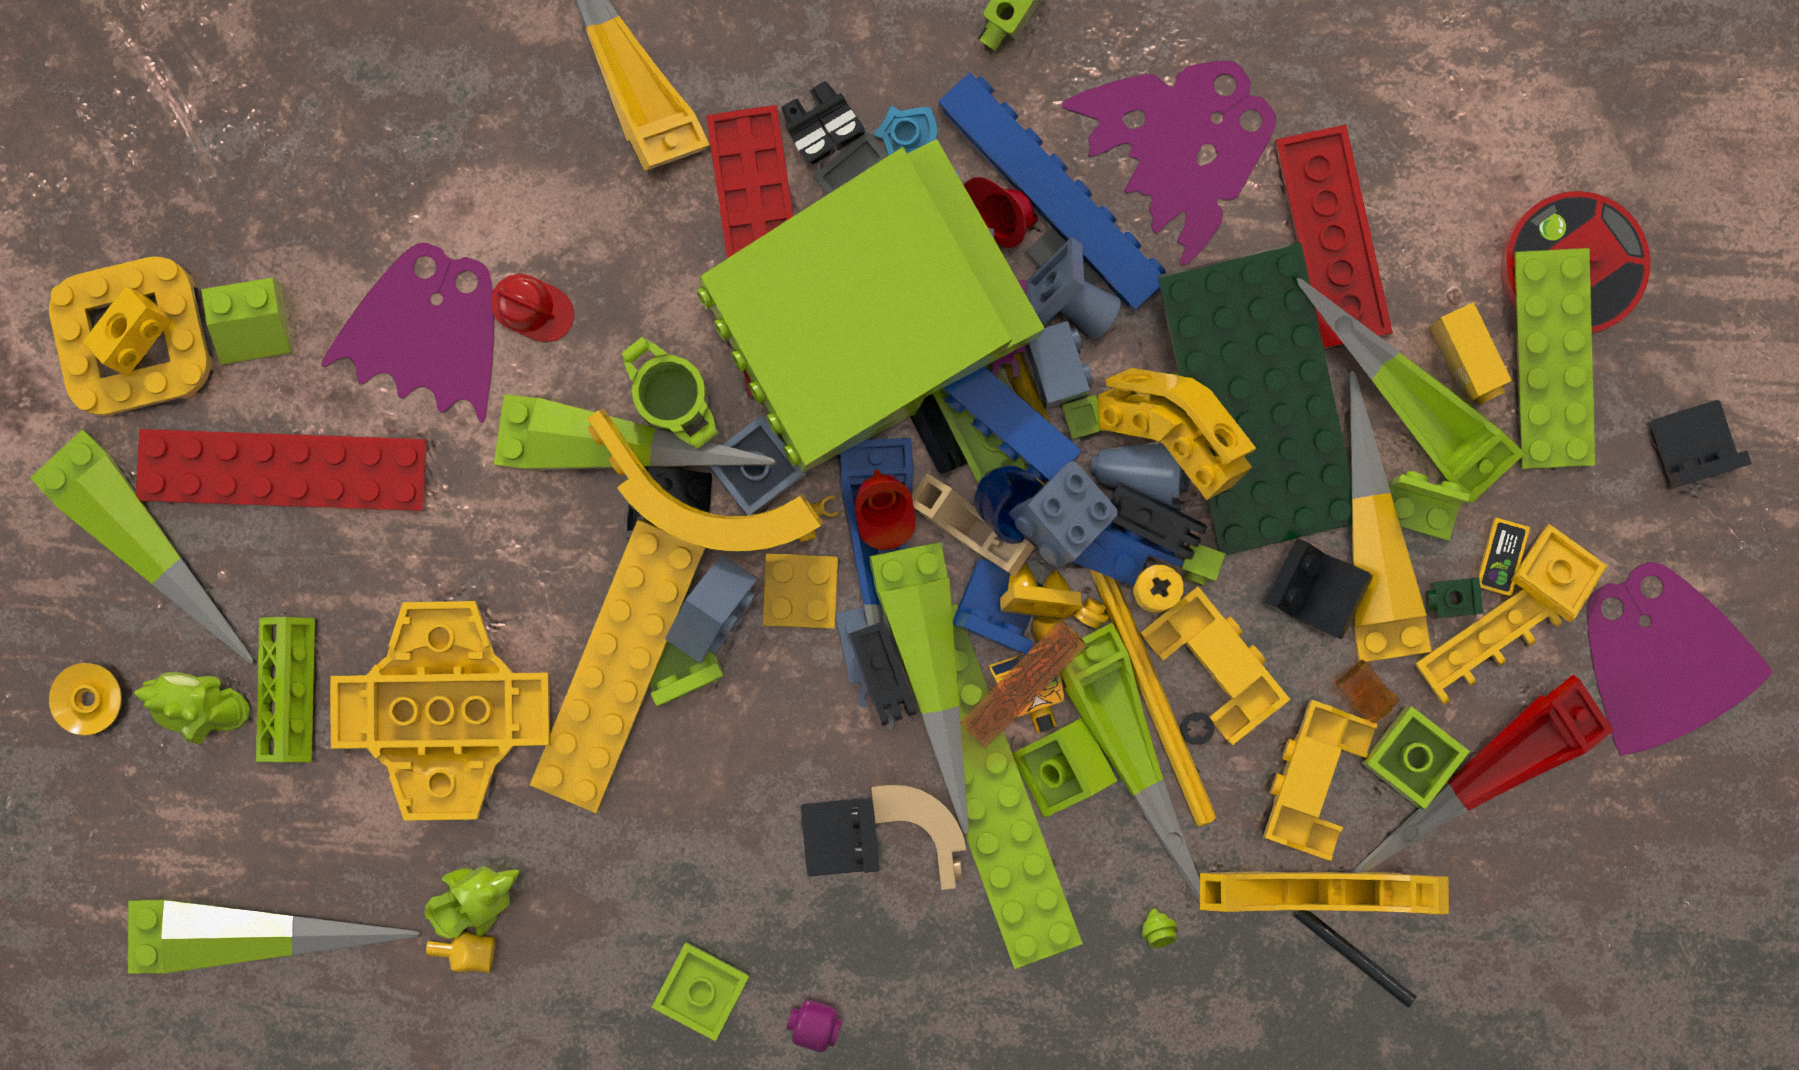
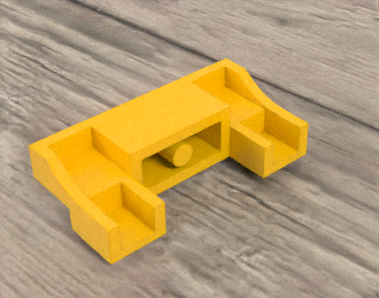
(1225, 656)

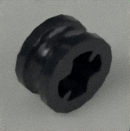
(1197, 740)

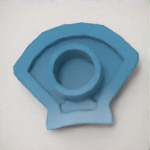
(907, 129)

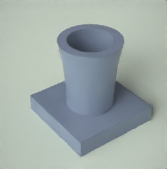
(1062, 288)

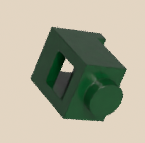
(1470, 593)

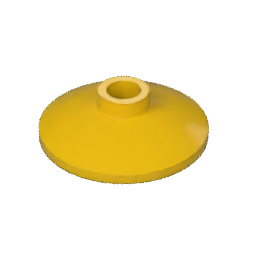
(68, 694)

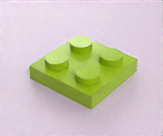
(700, 991)

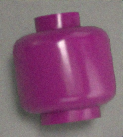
(814, 1026)

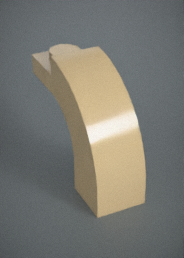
(962, 522)
(919, 807)

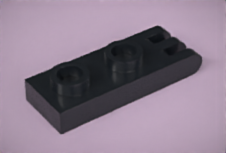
(937, 436)
(1156, 521)
(881, 672)

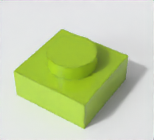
(1082, 417)

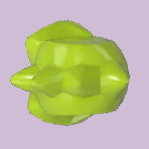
(193, 705)
(471, 900)

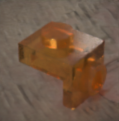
(1367, 692)

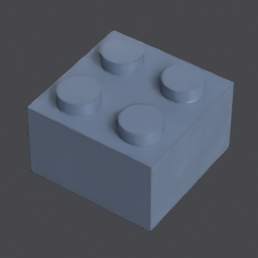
(1058, 366)
(758, 485)
(712, 609)

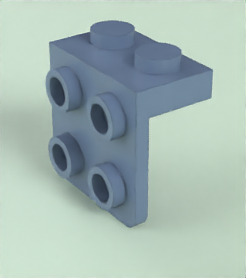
(1064, 515)

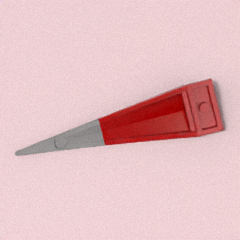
(1538, 740)

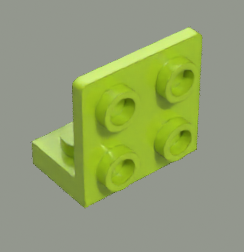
(1427, 506)
(681, 674)

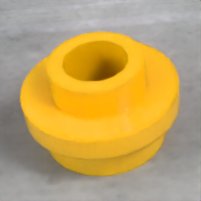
(1091, 613)

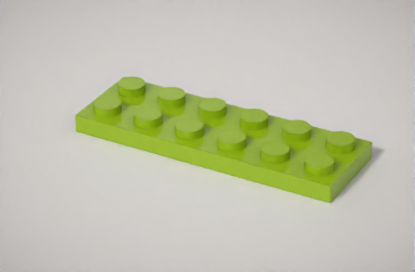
(1554, 358)

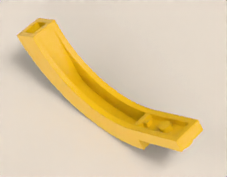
(691, 524)

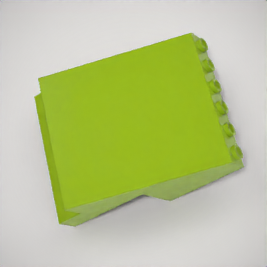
(868, 304)

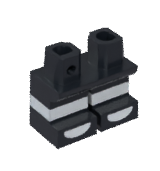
(832, 114)

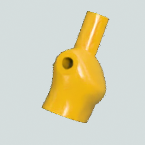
(466, 952)

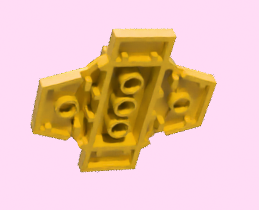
(440, 710)

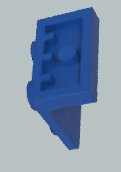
(981, 609)

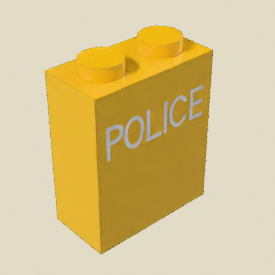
(1470, 354)

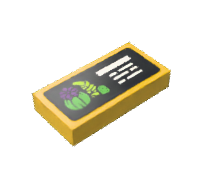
(1502, 556)

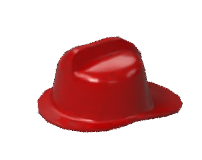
(1002, 209)
(532, 308)
(884, 512)

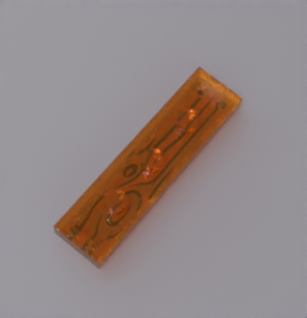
(1023, 683)

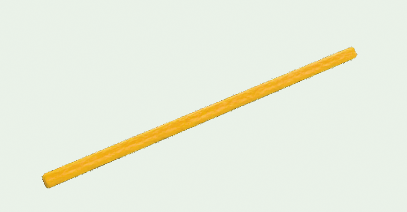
(1140, 660)

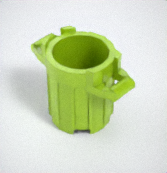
(670, 393)

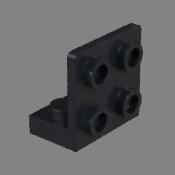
(1697, 444)
(685, 485)
(1318, 589)
(840, 837)

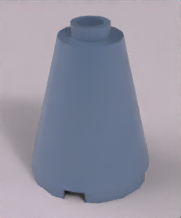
(1144, 468)

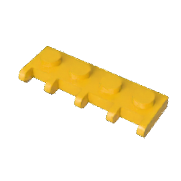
(1483, 640)

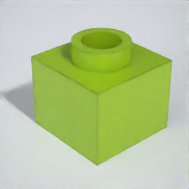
(1203, 566)

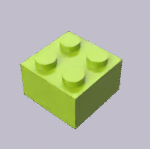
(1415, 757)

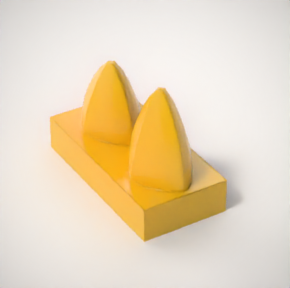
(1027, 598)

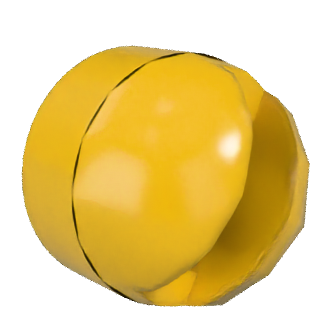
(1042, 626)

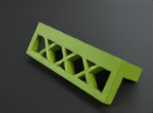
(290, 689)

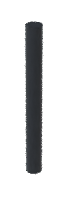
(1355, 956)

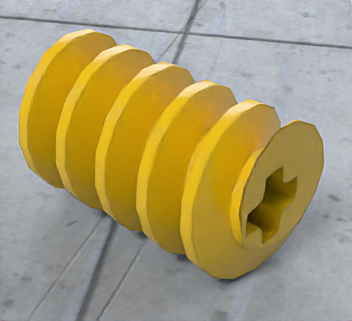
(1171, 594)

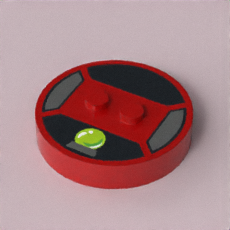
(1590, 221)

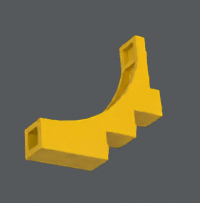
(1324, 892)

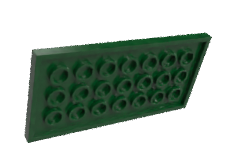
(1261, 352)

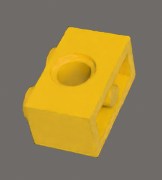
(126, 331)

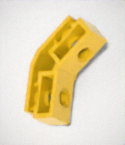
(1152, 408)

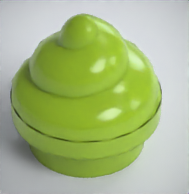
(1159, 929)

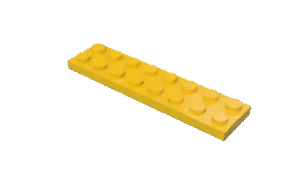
(617, 666)

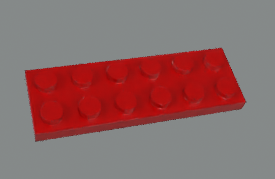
(1333, 227)

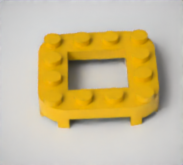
(184, 336)

